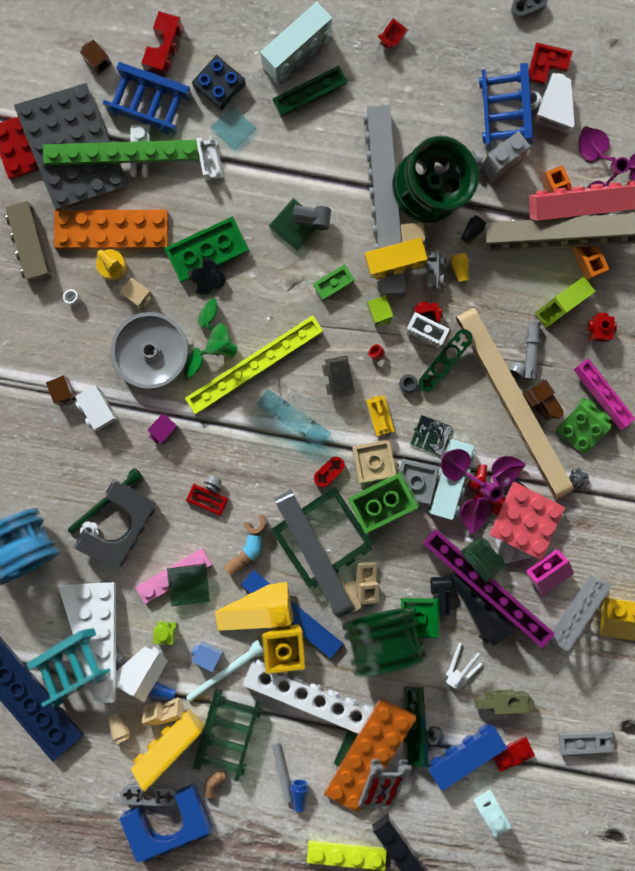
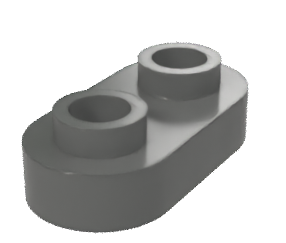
(528, 6)

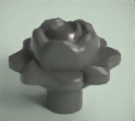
(579, 479)

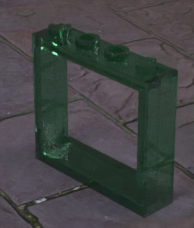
(347, 559)

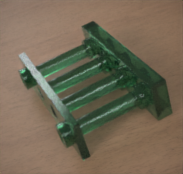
(208, 739)

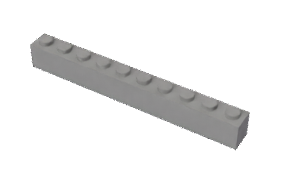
(385, 206)

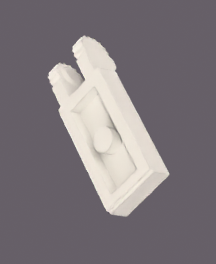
(140, 133)

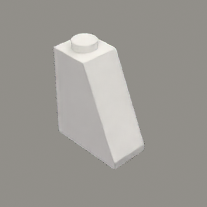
(557, 105)
(141, 673)

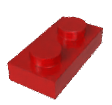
(515, 753)

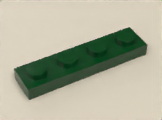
(310, 91)
(417, 733)

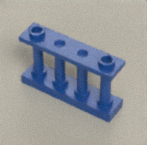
(145, 79)
(522, 95)

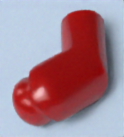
(481, 475)

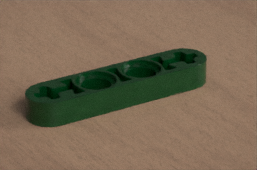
(443, 358)

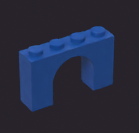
(147, 843)

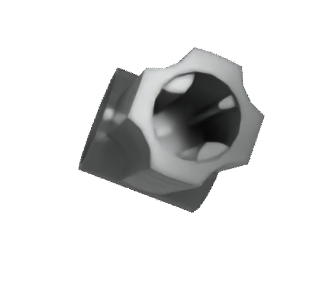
(316, 217)

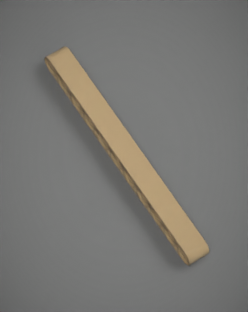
(515, 405)

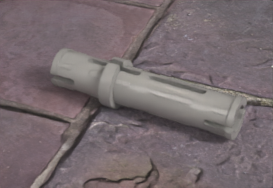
(532, 349)

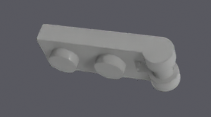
(586, 742)

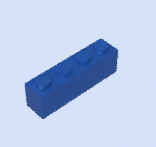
(466, 757)

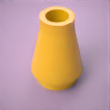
(460, 266)

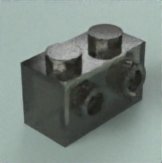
(339, 377)

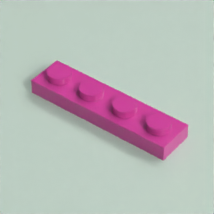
(604, 394)

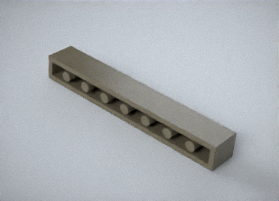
(560, 232)

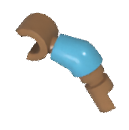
(252, 548)

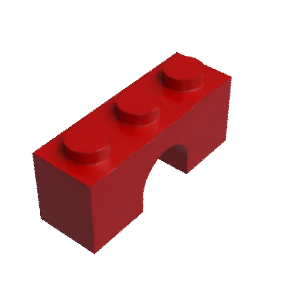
(159, 59)

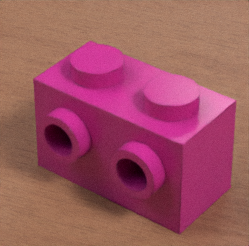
(550, 572)

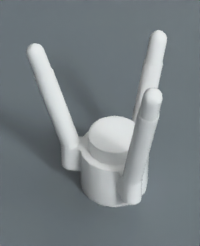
(458, 678)

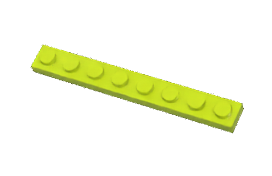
(254, 365)

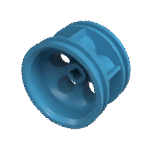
(23, 545)

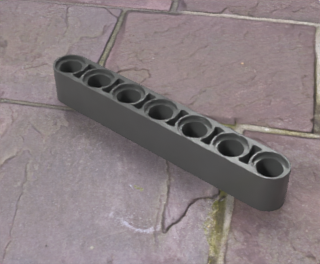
(314, 554)

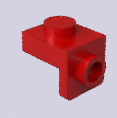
(392, 34)
(424, 308)

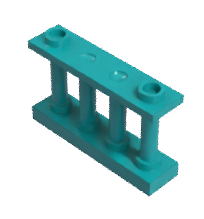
(55, 654)

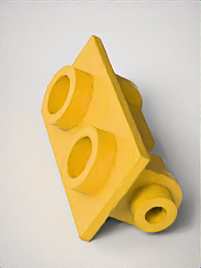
(380, 415)

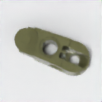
(505, 702)

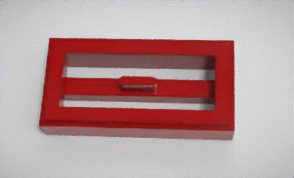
(222, 505)

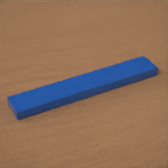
(310, 627)

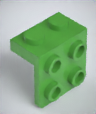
(584, 425)

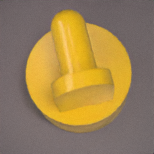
(111, 264)

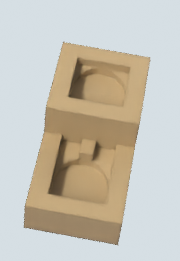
(366, 582)
(161, 713)

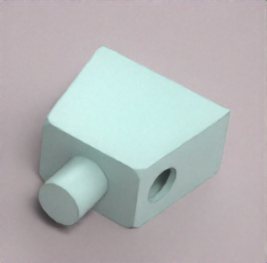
(492, 814)

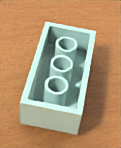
(297, 43)

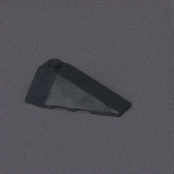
(488, 623)

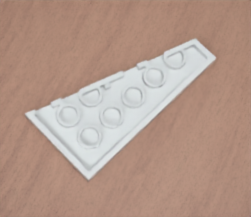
(95, 608)

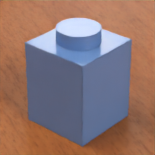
(206, 656)

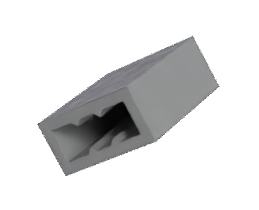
(505, 157)

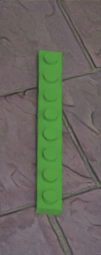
(120, 152)

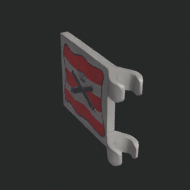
(383, 787)

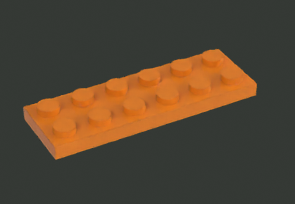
(110, 229)
(376, 740)

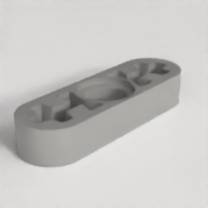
(143, 801)

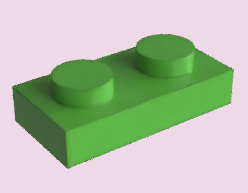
(333, 282)

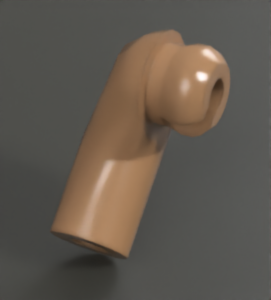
(212, 781)

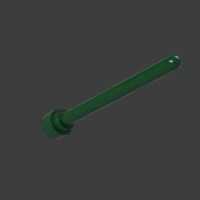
(133, 478)

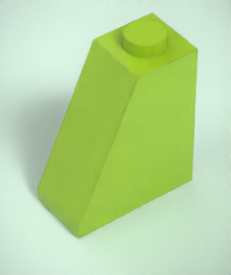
(565, 302)

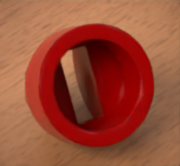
(376, 352)

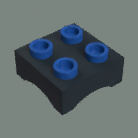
(218, 82)

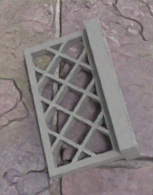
(579, 611)

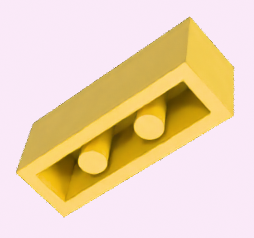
(395, 258)

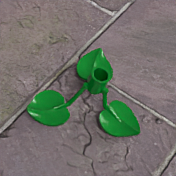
(218, 343)

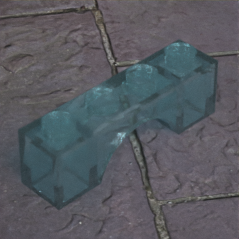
(293, 418)

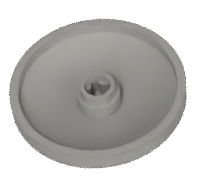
(149, 350)

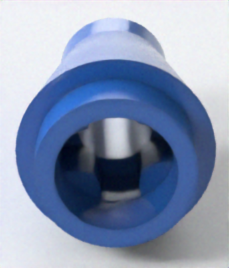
(161, 692)
(299, 793)

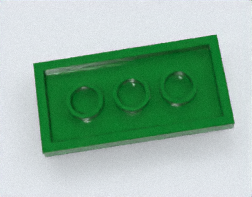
(218, 242)

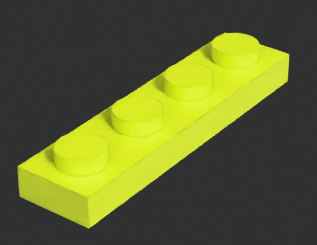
(346, 855)

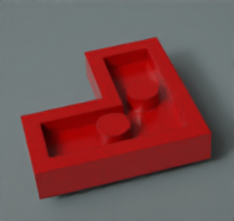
(547, 57)

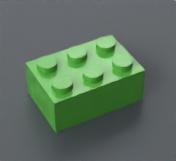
(383, 502)

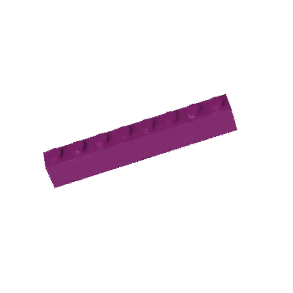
(490, 590)

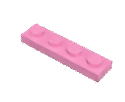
(159, 584)

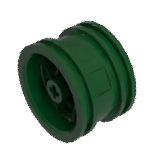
(384, 642)

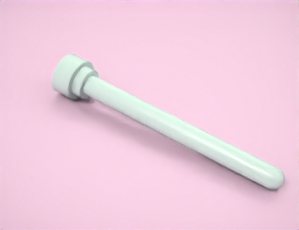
(256, 650)

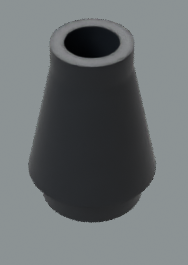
(473, 229)

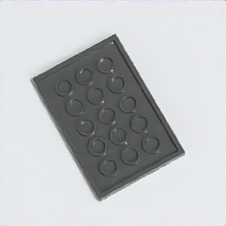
(68, 119)

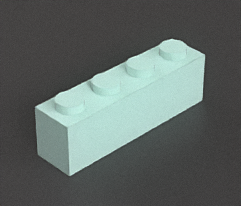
(448, 491)

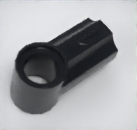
(441, 588)

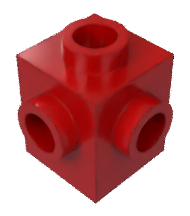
(602, 327)

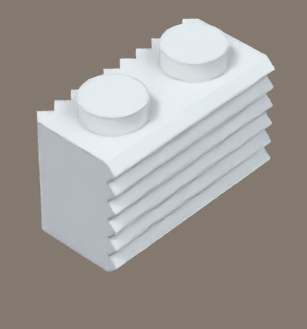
(427, 330)

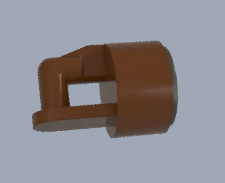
(541, 397)

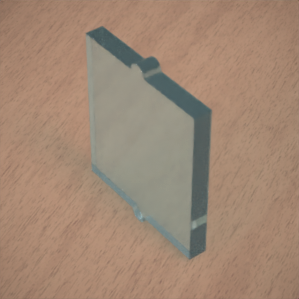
(233, 127)

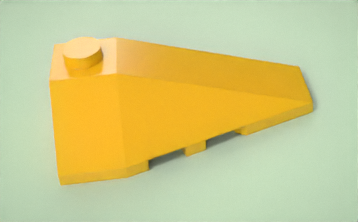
(259, 609)

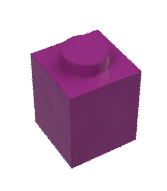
(162, 429)

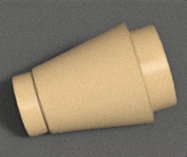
(118, 729)

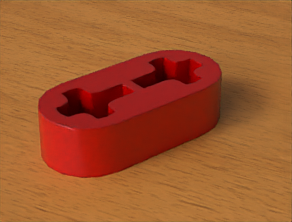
(325, 468)

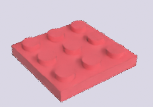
(527, 521)

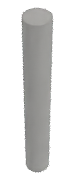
(282, 772)

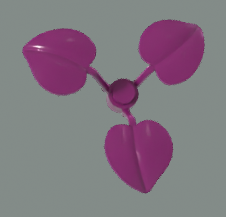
(593, 143)
(505, 471)

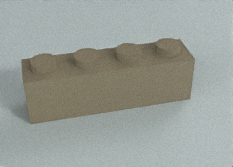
(28, 242)

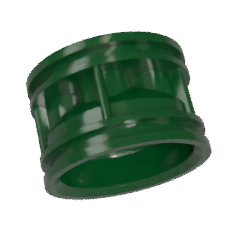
(414, 190)

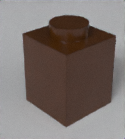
(95, 57)
(61, 391)

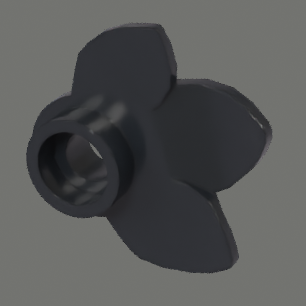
(204, 276)

